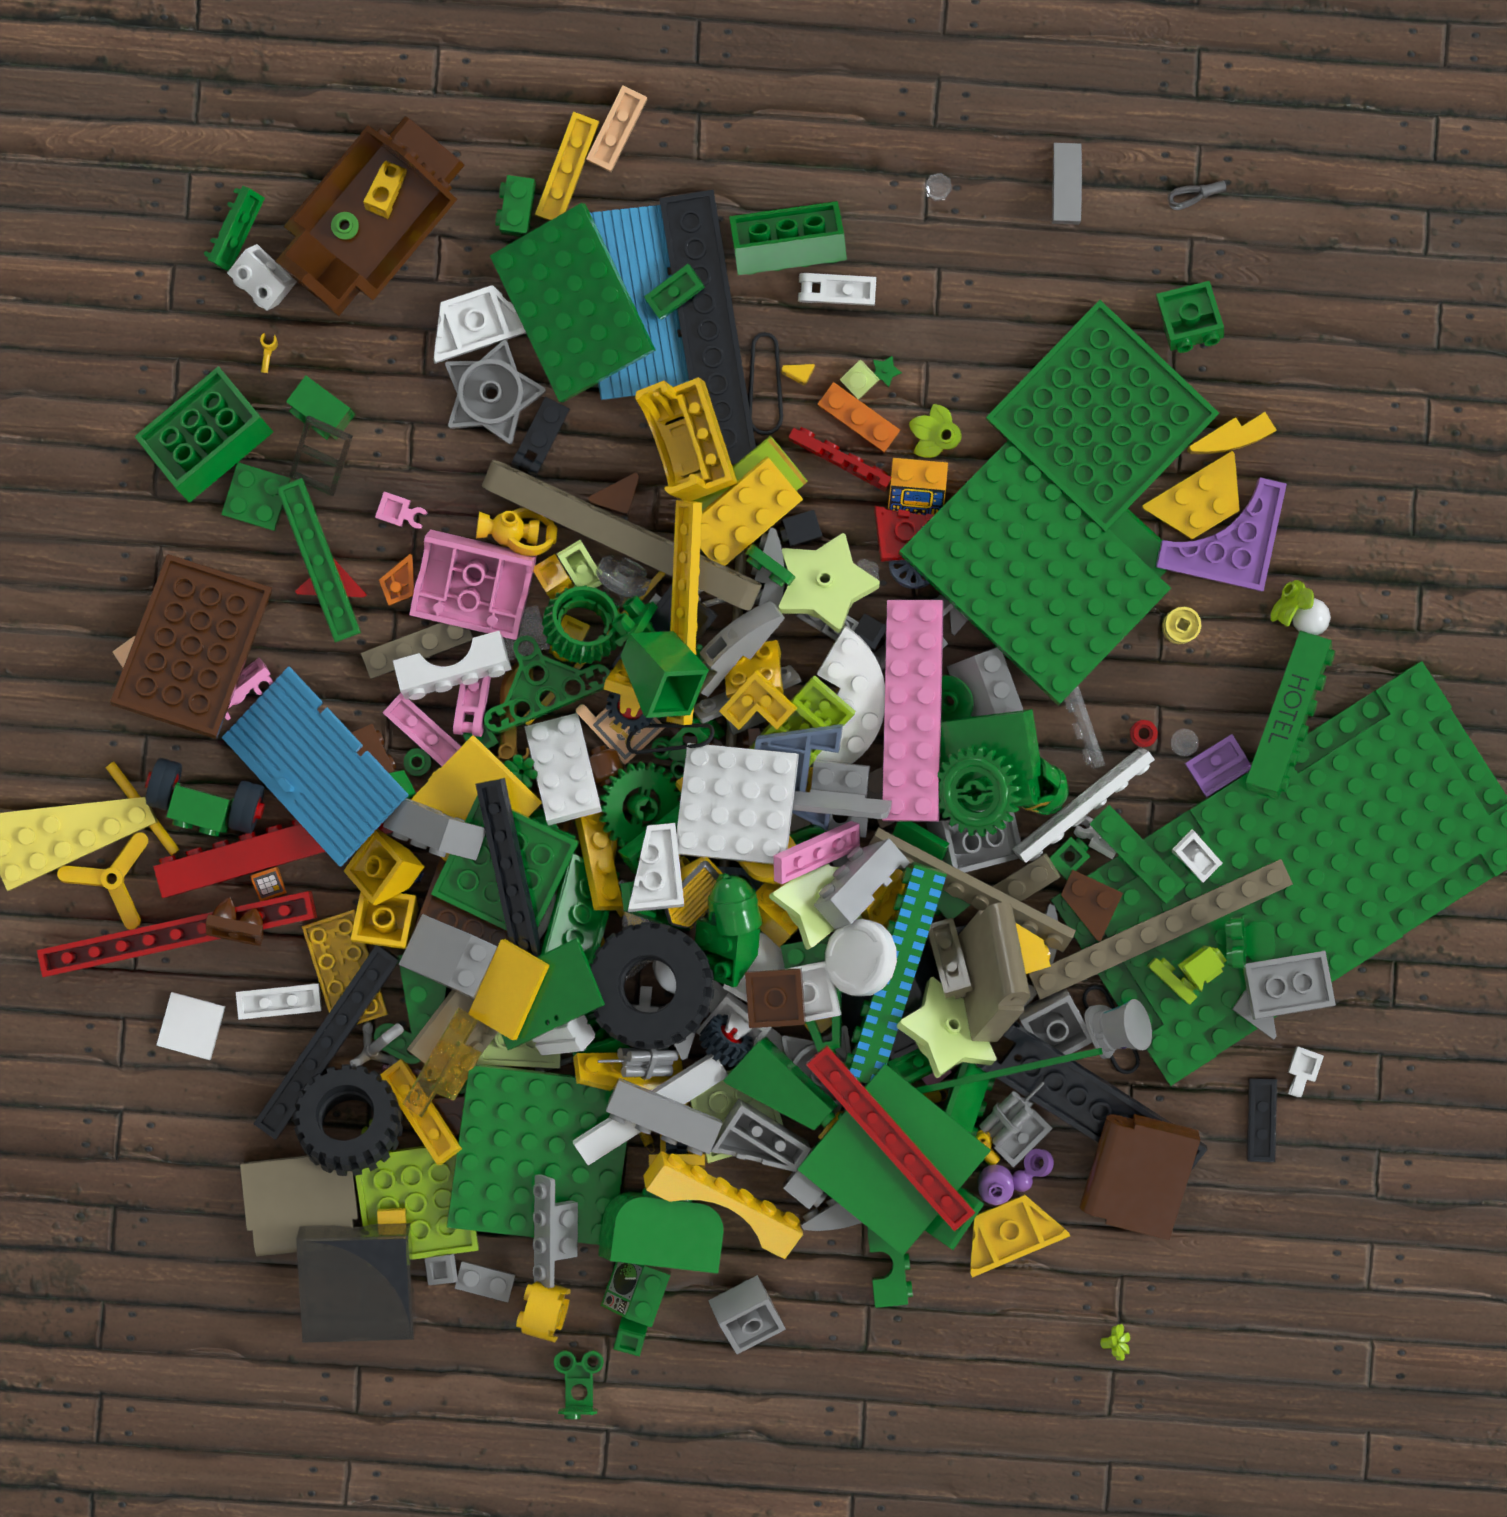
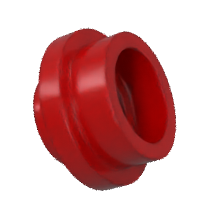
(1150, 727)

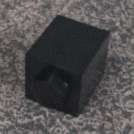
(800, 529)

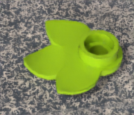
(931, 430)
(1293, 597)

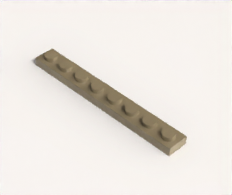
(982, 895)

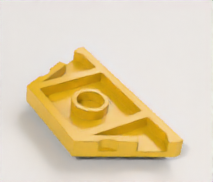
(1200, 499)
(1010, 1233)

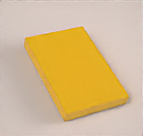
(508, 989)

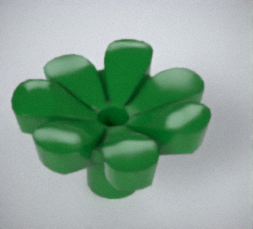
(522, 769)

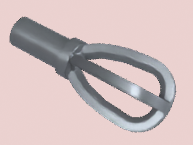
(1204, 192)

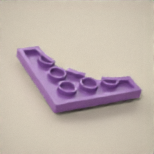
(1238, 552)

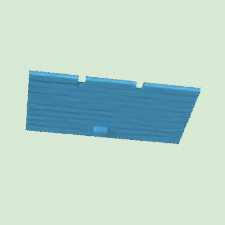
(641, 256)
(315, 766)

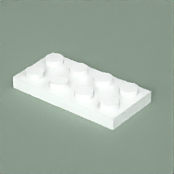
(563, 769)

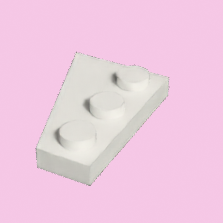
(658, 873)

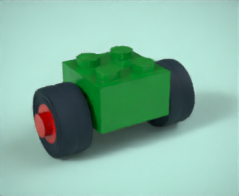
(199, 808)

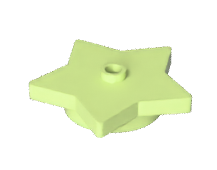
(827, 600)
(799, 899)
(944, 1031)

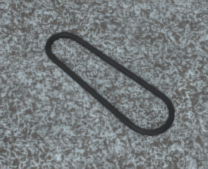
(751, 381)
(694, 725)

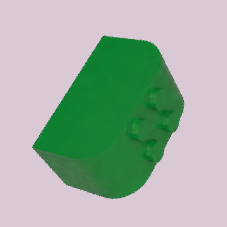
(661, 1233)

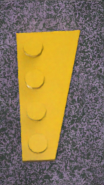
(606, 1075)

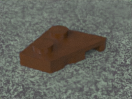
(1091, 902)

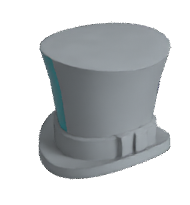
(1119, 1027)

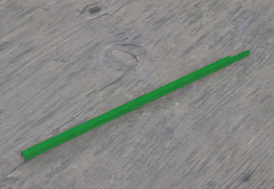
(1007, 1071)

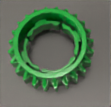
(570, 648)

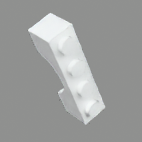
(484, 659)

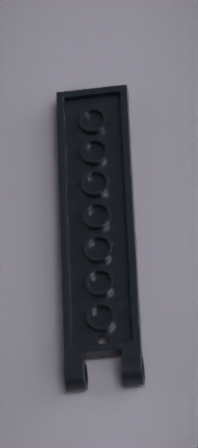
(1068, 1087)

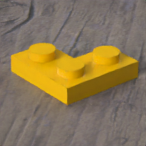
(758, 696)

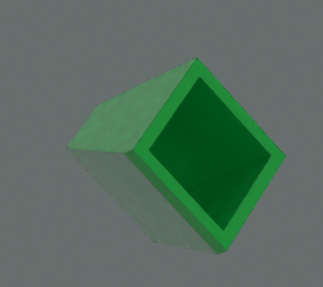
(663, 673)

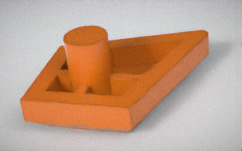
(399, 581)

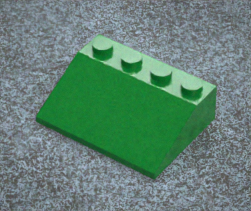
(203, 434)

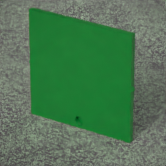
(866, 1180)

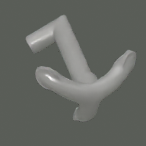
(372, 1049)

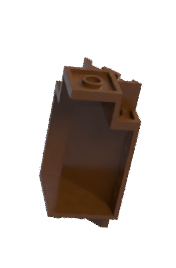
(340, 268)

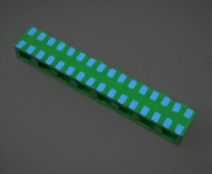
(885, 1008)

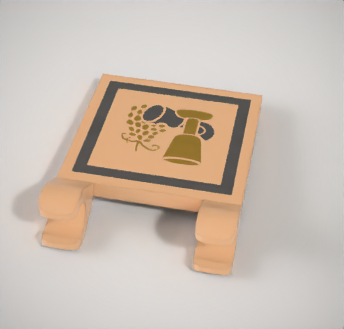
(616, 737)

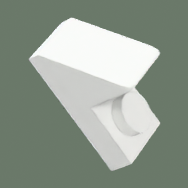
(1196, 856)

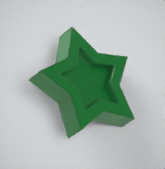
(885, 370)

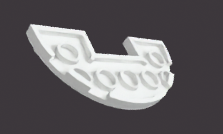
(862, 687)

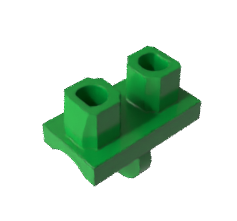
(637, 621)

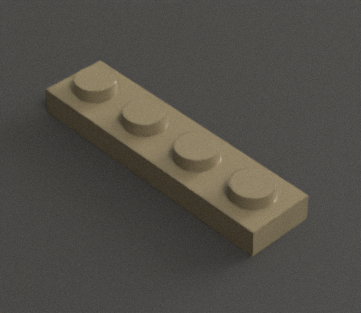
(426, 642)

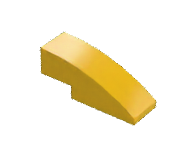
(1234, 436)

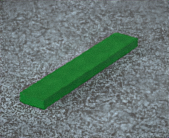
(318, 560)

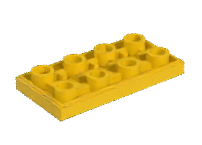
(339, 960)

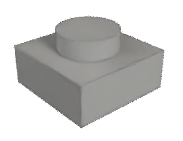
(441, 1269)

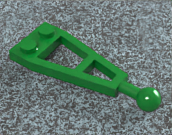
(797, 955)

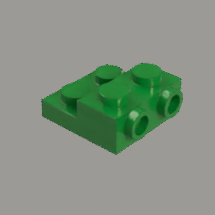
(1190, 317)

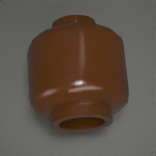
(605, 764)

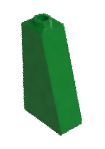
(782, 1085)

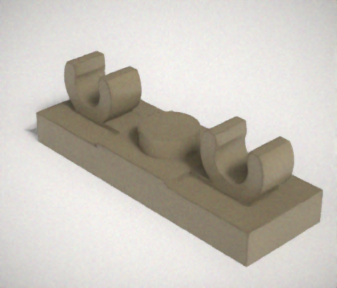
(949, 959)

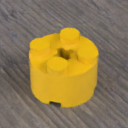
(544, 1311)

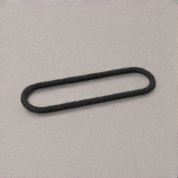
(1112, 1007)

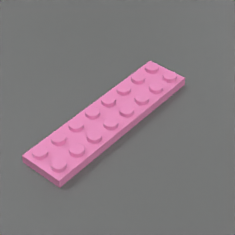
(913, 709)

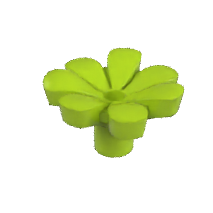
(1117, 1342)

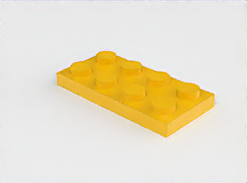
(746, 512)

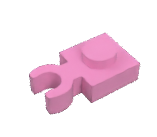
(396, 510)

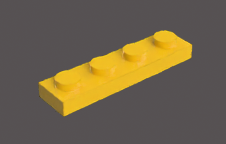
(567, 167)
(599, 863)
(430, 1127)

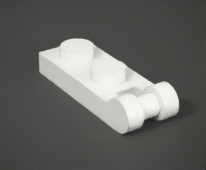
(838, 289)

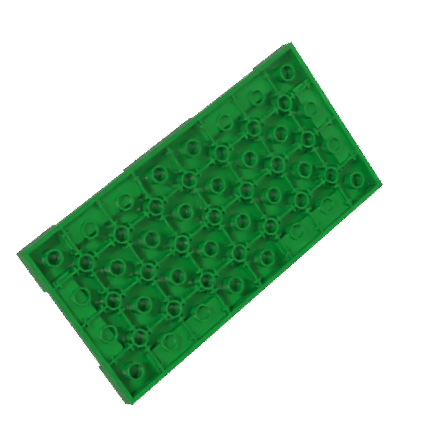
(1375, 832)

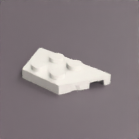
(474, 323)

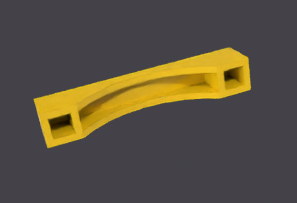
(676, 1180)

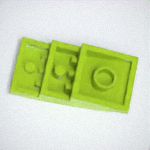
(816, 708)

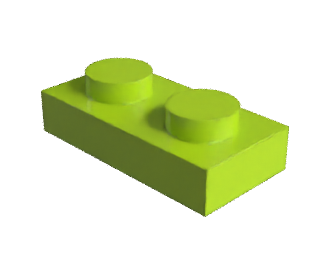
(1182, 987)

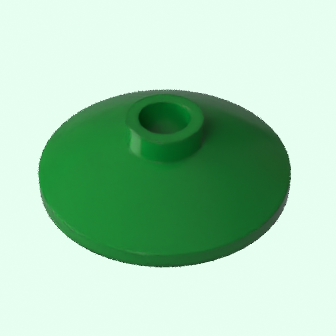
(961, 695)

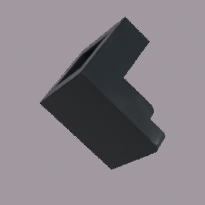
(870, 631)

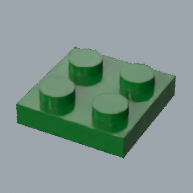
(255, 497)

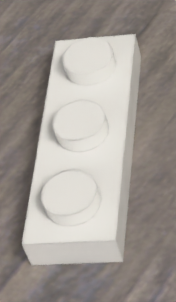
(278, 1001)

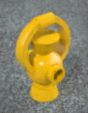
(510, 529)

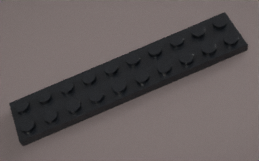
(708, 316)

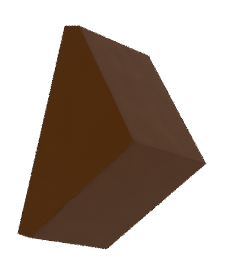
(617, 496)

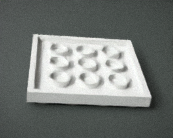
(736, 803)

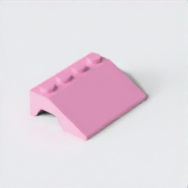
(472, 584)

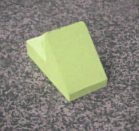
(579, 565)

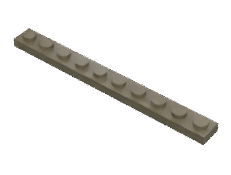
(1160, 929)

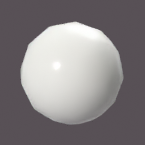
(1312, 620)

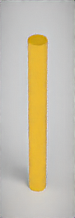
(130, 792)

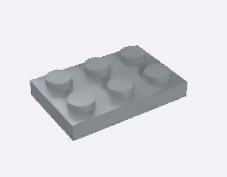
(1289, 985)

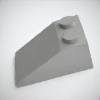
(976, 852)
(448, 956)

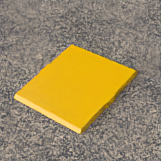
(454, 787)

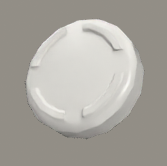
(860, 958)

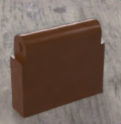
(1140, 1174)

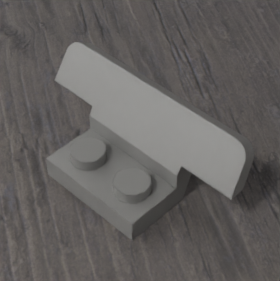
(840, 791)

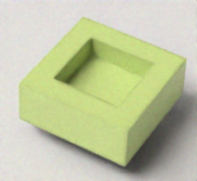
(859, 379)

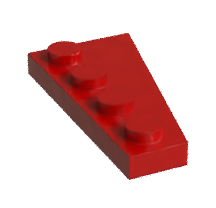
(849, 463)

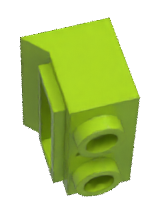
(1203, 966)

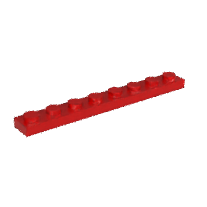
(890, 1138)

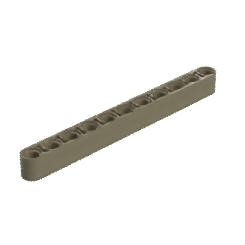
(614, 532)

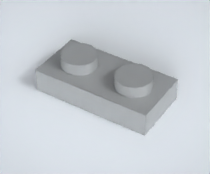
(1020, 1144)
(485, 1281)

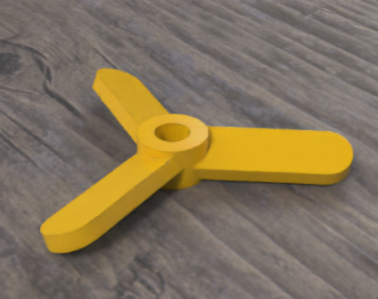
(120, 868)

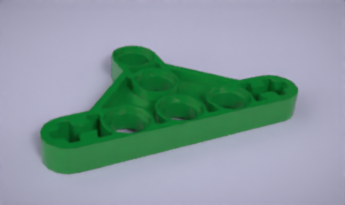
(529, 691)

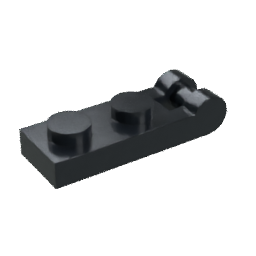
(541, 436)

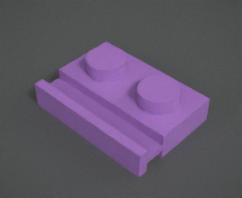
(1218, 765)

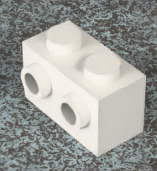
(261, 277)

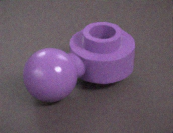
(1023, 1178)

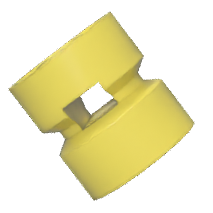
(1181, 625)

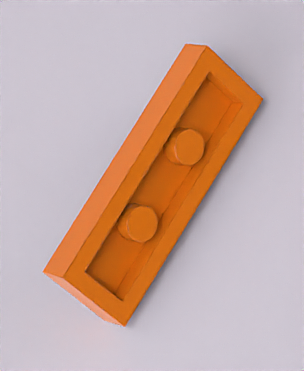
(858, 417)

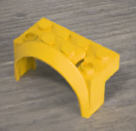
(689, 448)

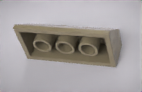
(433, 1030)

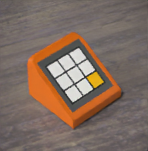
(268, 884)

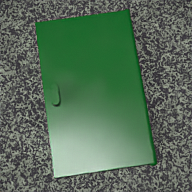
(564, 994)

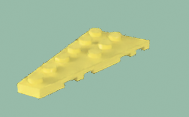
(51, 837)

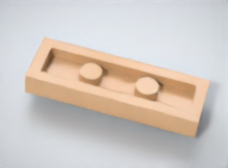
(616, 129)

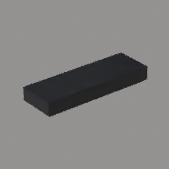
(1261, 1120)

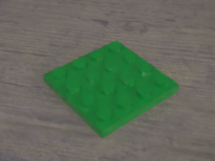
(473, 883)

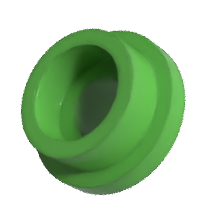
(348, 233)

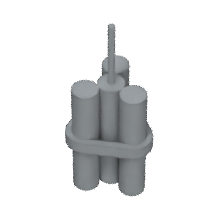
(644, 1062)
(1008, 1116)

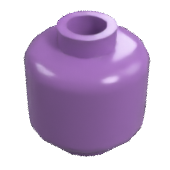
(995, 1184)

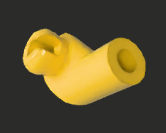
(992, 1158)

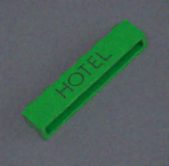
(1289, 715)

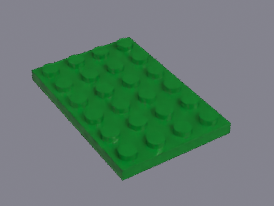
(572, 302)

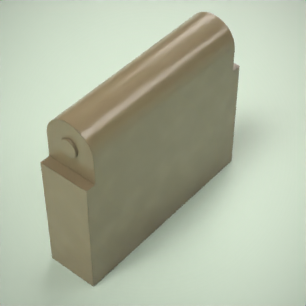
(995, 972)
(294, 1194)

